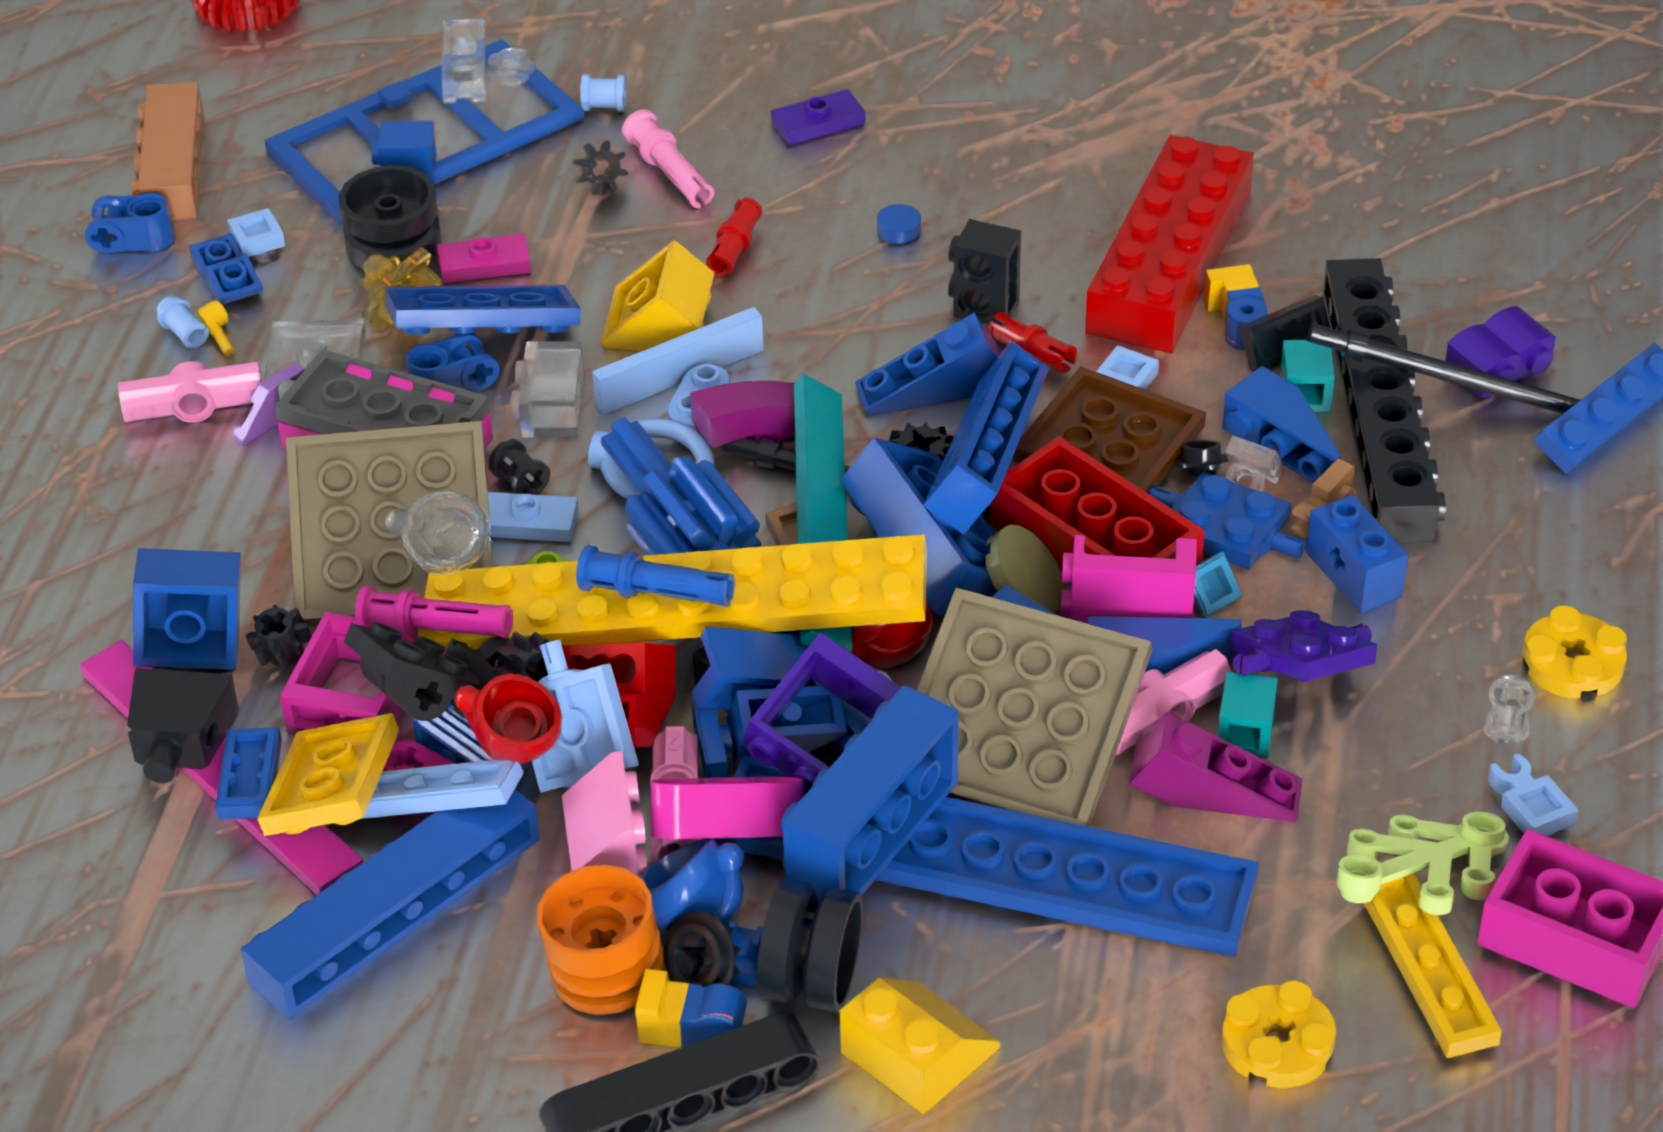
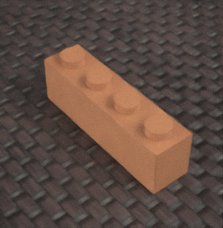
(170, 146)

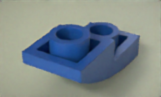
(225, 269)

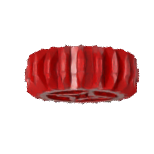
(243, 13)

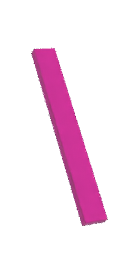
(313, 855)

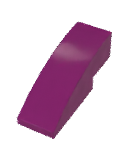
(744, 410)

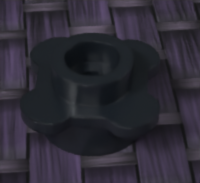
(1201, 457)

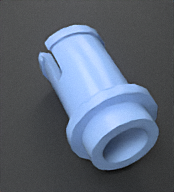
(176, 315)

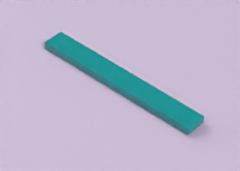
(818, 477)

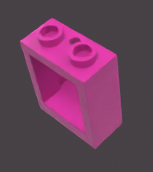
(303, 697)

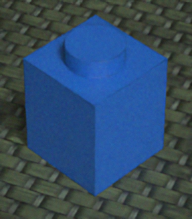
(406, 145)

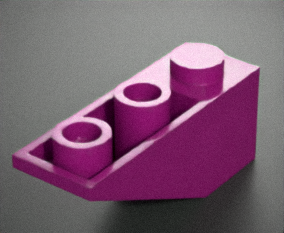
(1211, 774)

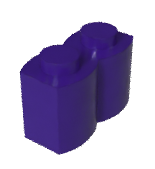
(1505, 345)

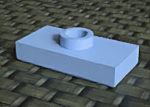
(532, 516)

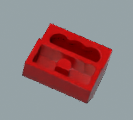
(643, 679)

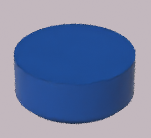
(899, 223)

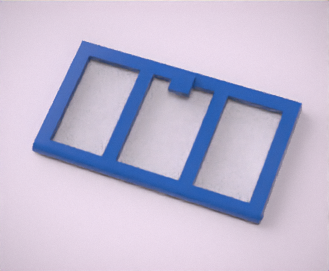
(467, 133)

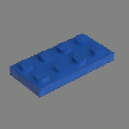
(469, 307)

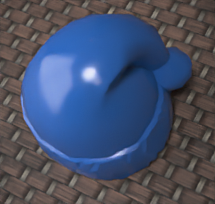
(696, 879)

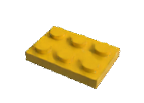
(328, 775)

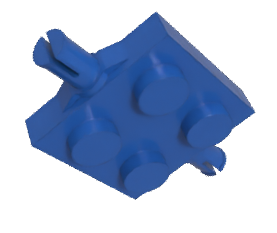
(1234, 519)

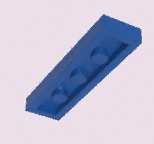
(1604, 411)

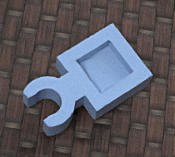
(1531, 802)

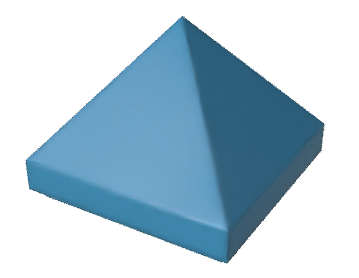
(1214, 585)

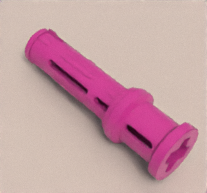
(411, 612)

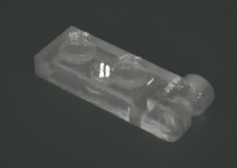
(464, 60)

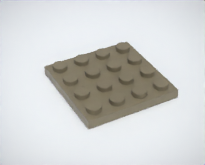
(343, 492)
(1034, 704)

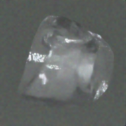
(440, 520)

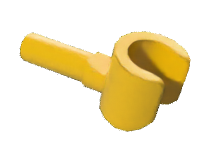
(215, 317)

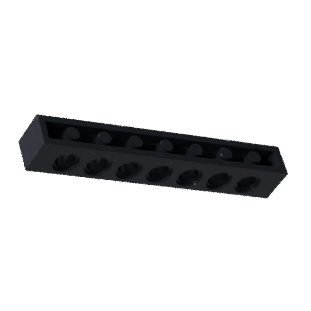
(1382, 406)

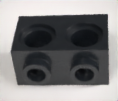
(985, 271)

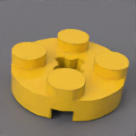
(1568, 630)
(1283, 1008)

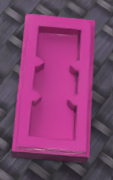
(484, 258)

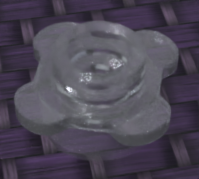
(511, 66)

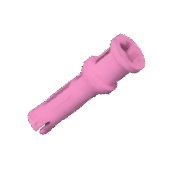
(659, 149)

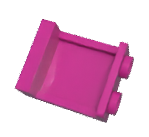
(1129, 584)

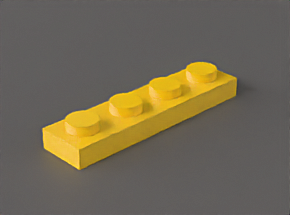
(1433, 969)

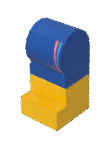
(1236, 296)
(685, 1012)

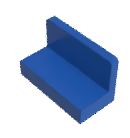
(742, 662)

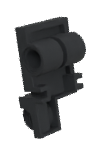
(418, 672)

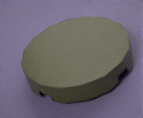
(1025, 565)

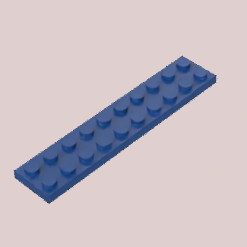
(1064, 872)

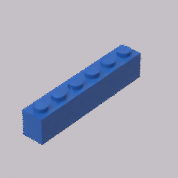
(986, 438)
(384, 900)

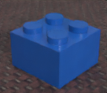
(186, 608)

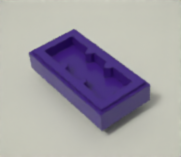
(818, 117)

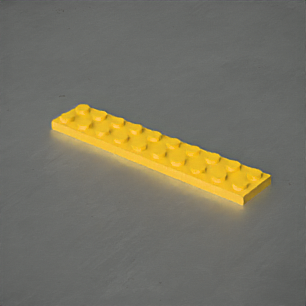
(773, 592)

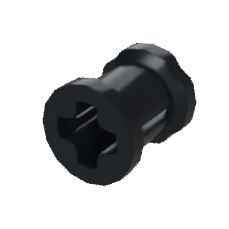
(520, 467)

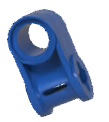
(135, 222)
(452, 363)

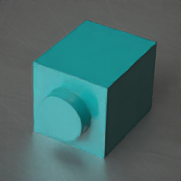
(1311, 370)
(1248, 712)

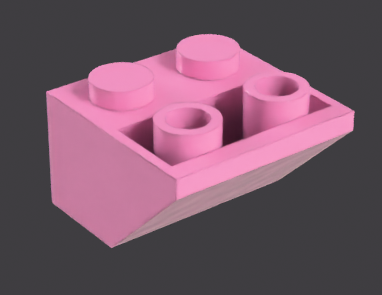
(601, 821)

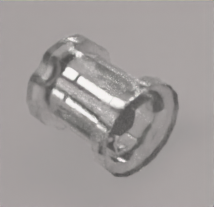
(1510, 702)

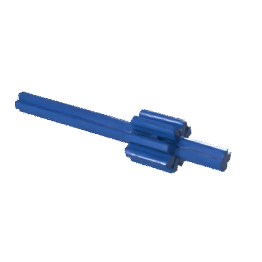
(689, 510)

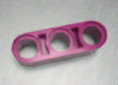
(721, 806)

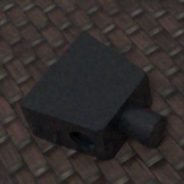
(178, 719)

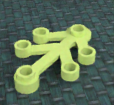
(1479, 836)

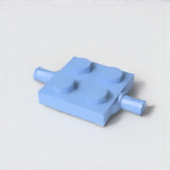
(590, 725)

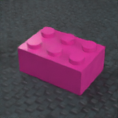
(1576, 918)

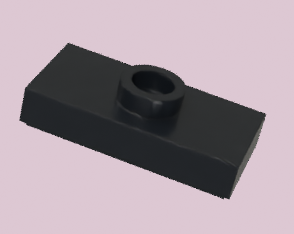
(1265, 335)

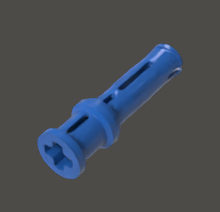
(632, 575)

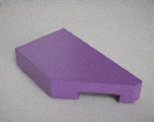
(263, 413)

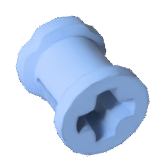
(604, 92)

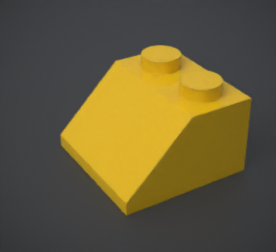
(658, 301)
(912, 1040)

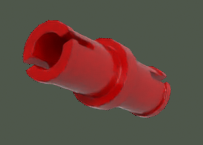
(734, 236)
(1033, 340)

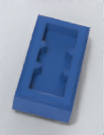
(714, 741)
(247, 771)

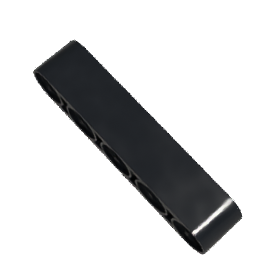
(690, 1082)

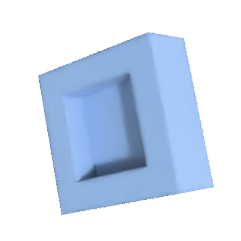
(256, 232)
(1130, 367)

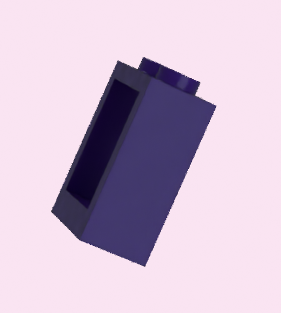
(836, 671)

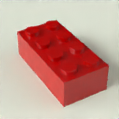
(1071, 494)

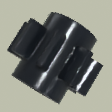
(612, 172)
(278, 636)
(523, 656)

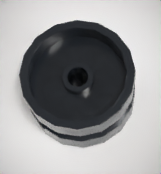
(389, 213)
(810, 946)

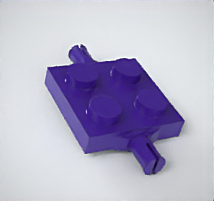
(1301, 647)

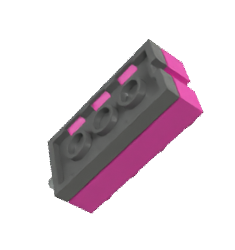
(356, 395)

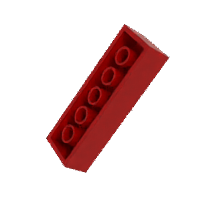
(1168, 243)

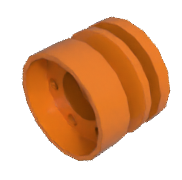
(599, 937)

